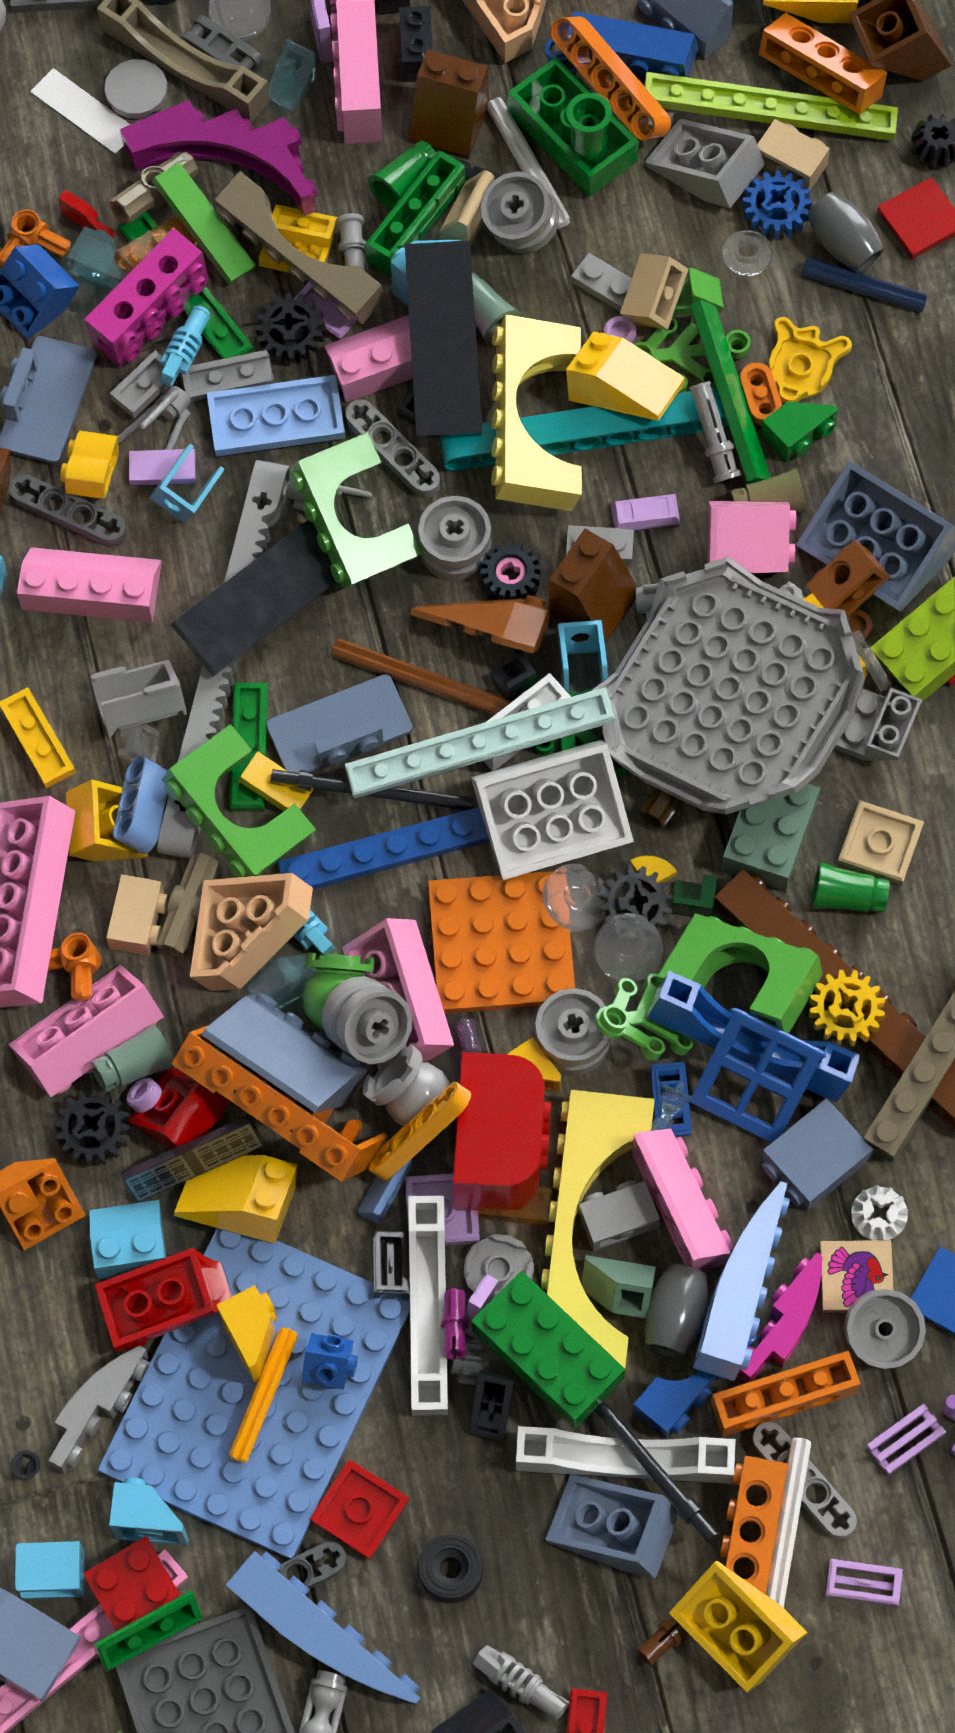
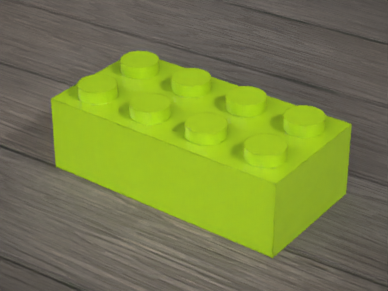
(922, 645)

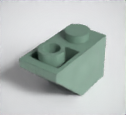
(619, 1285)

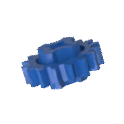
(777, 204)

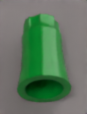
(588, 122)
(395, 179)
(848, 890)

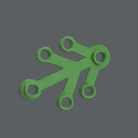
(683, 353)
(616, 1022)

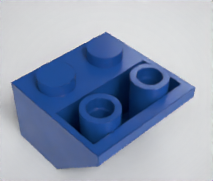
(34, 289)

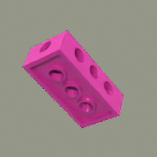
(136, 299)

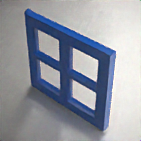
(756, 1075)

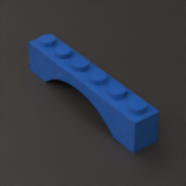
(694, 1013)

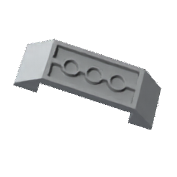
(879, 725)

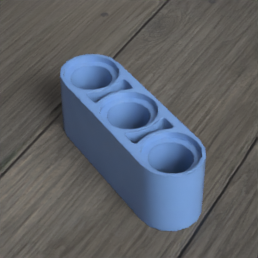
(141, 805)

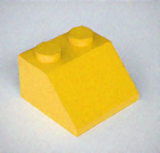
(94, 823)
(250, 1327)

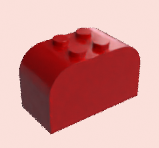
(500, 1133)

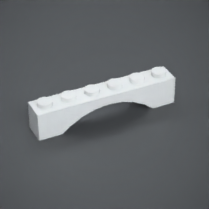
(427, 1305)
(581, 1454)

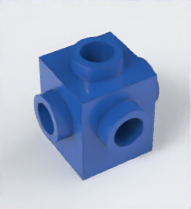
(328, 1361)

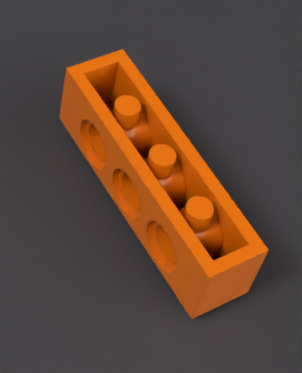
(822, 63)
(785, 1393)
(771, 1478)

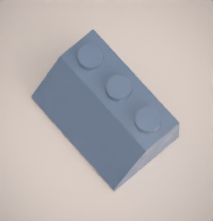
(705, 18)

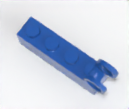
(640, 46)

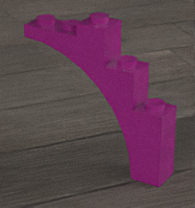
(226, 138)

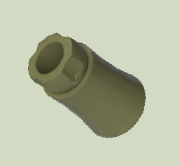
(780, 488)

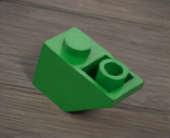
(797, 426)

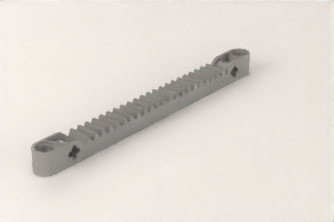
(267, 489)

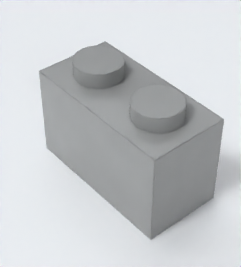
(618, 1215)

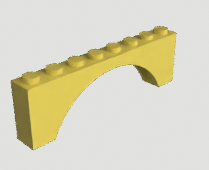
(596, 1135)

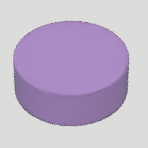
(621, 327)
(143, 1095)

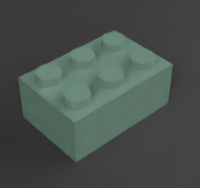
(771, 837)

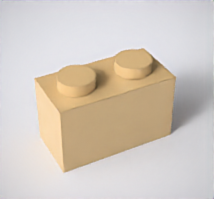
(793, 152)
(654, 291)
(136, 915)

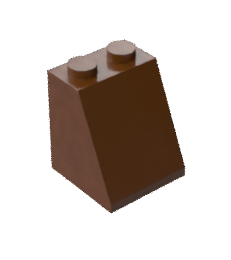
(900, 38)
(449, 103)
(592, 584)

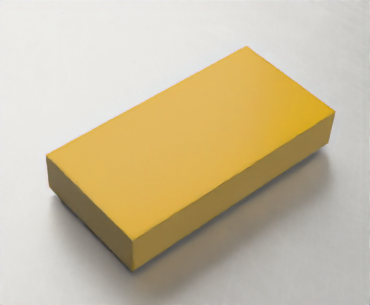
(258, 779)

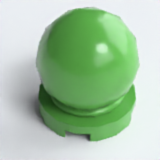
(327, 975)

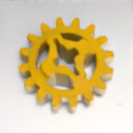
(858, 998)

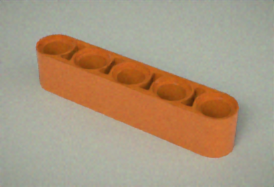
(597, 75)

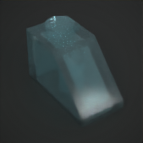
(94, 259)

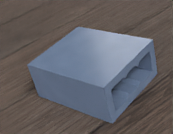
(816, 1155)

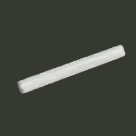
(522, 151)
(788, 1520)

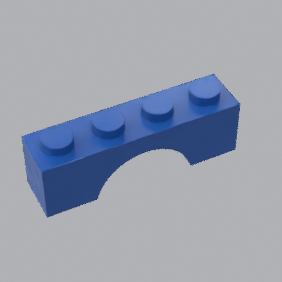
(668, 1402)

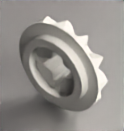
(877, 1228)

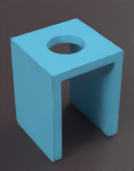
(163, 494)
(594, 643)
(49, 1570)

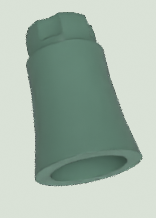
(489, 308)
(133, 1060)

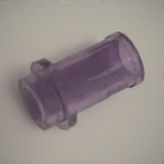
(468, 1037)

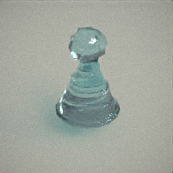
(672, 1101)

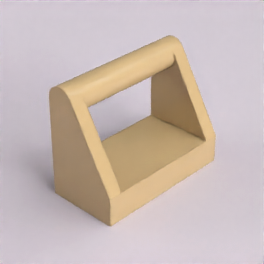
(465, 215)

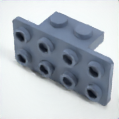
(44, 398)
(340, 726)

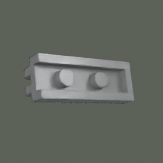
(228, 374)

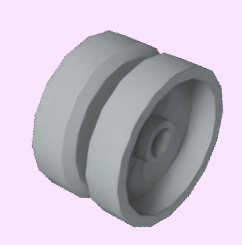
(520, 212)
(454, 538)
(558, 1017)
(367, 1020)
(863, 1333)

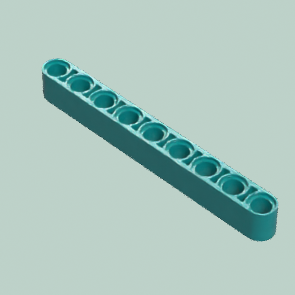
(581, 431)

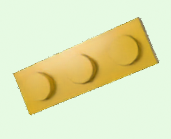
(37, 737)

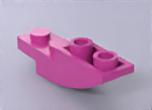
(793, 1309)

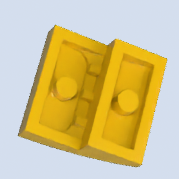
(308, 234)

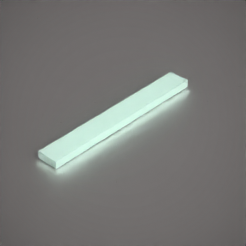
(480, 742)

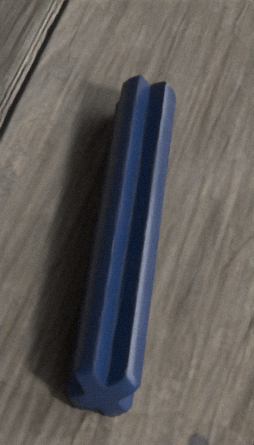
(864, 284)

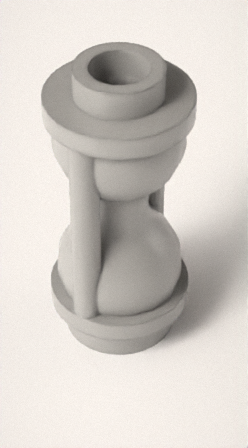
(326, 1694)

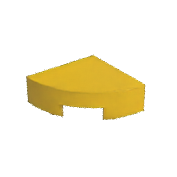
(654, 864)

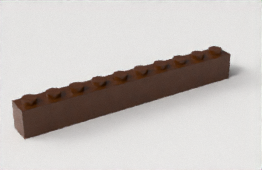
(749, 905)

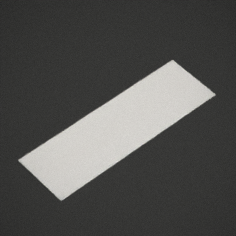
(81, 109)

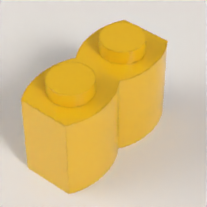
(90, 464)

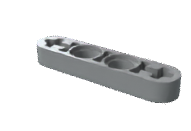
(396, 446)
(813, 1477)

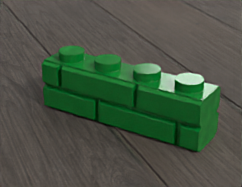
(416, 210)

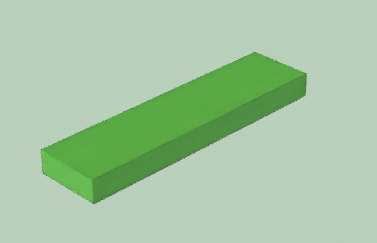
(203, 223)

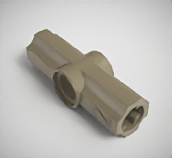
(144, 194)
(185, 905)

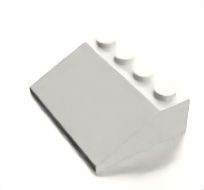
(552, 809)

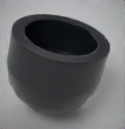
(31, 1469)

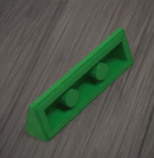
(148, 1631)

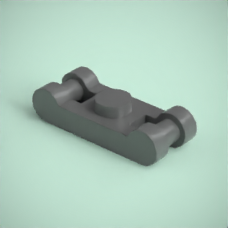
(220, 43)

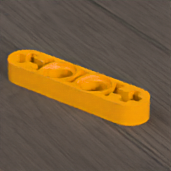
(420, 1131)

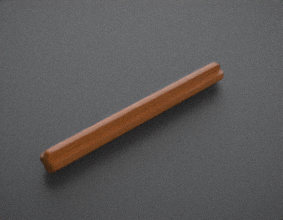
(418, 677)

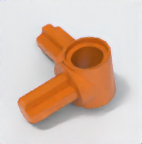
(39, 235)
(78, 966)

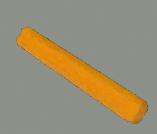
(263, 1395)

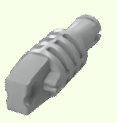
(519, 1681)

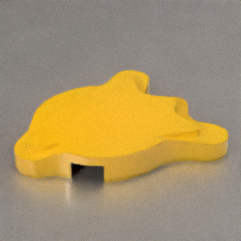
(802, 361)

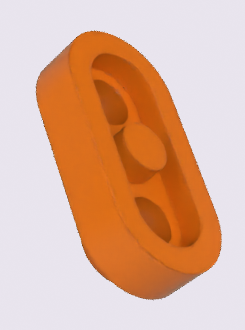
(762, 396)

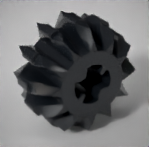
(934, 141)

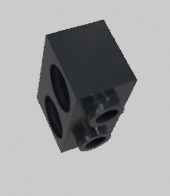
(415, 39)

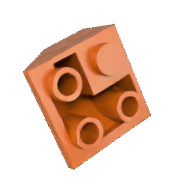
(37, 1200)

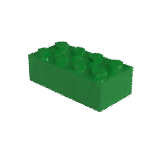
(541, 108)
(548, 1349)

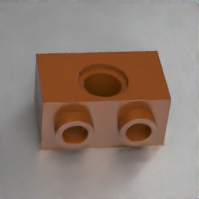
(864, 579)

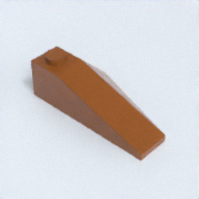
(510, 621)

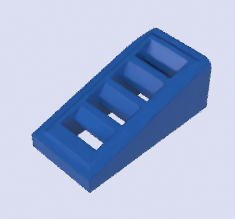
(671, 1070)

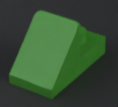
(699, 287)

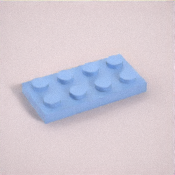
(275, 415)

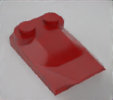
(161, 1297)

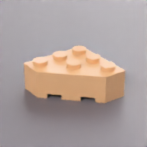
(508, 23)
(245, 926)

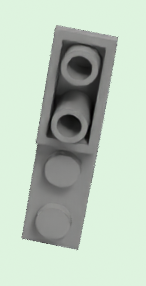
(103, 1393)

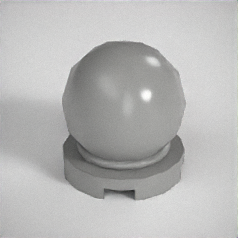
(405, 1084)

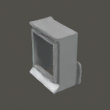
(137, 695)

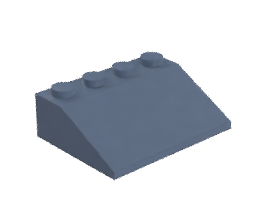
(897, 531)
(287, 1053)

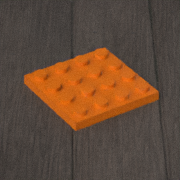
(497, 943)

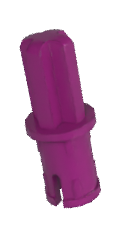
(454, 1323)

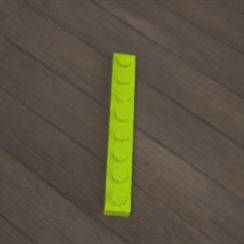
(768, 104)

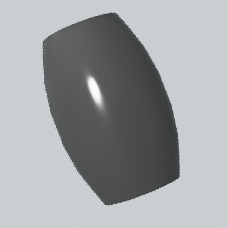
(845, 232)
(676, 1310)

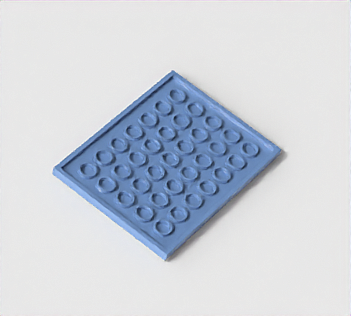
(199, 1391)

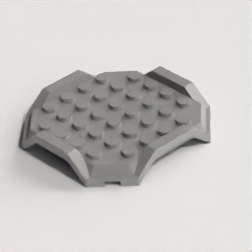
(732, 690)

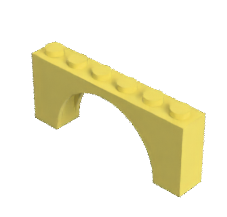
(522, 467)

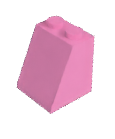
(752, 534)

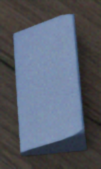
(382, 1194)

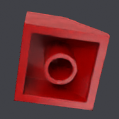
(182, 1111)

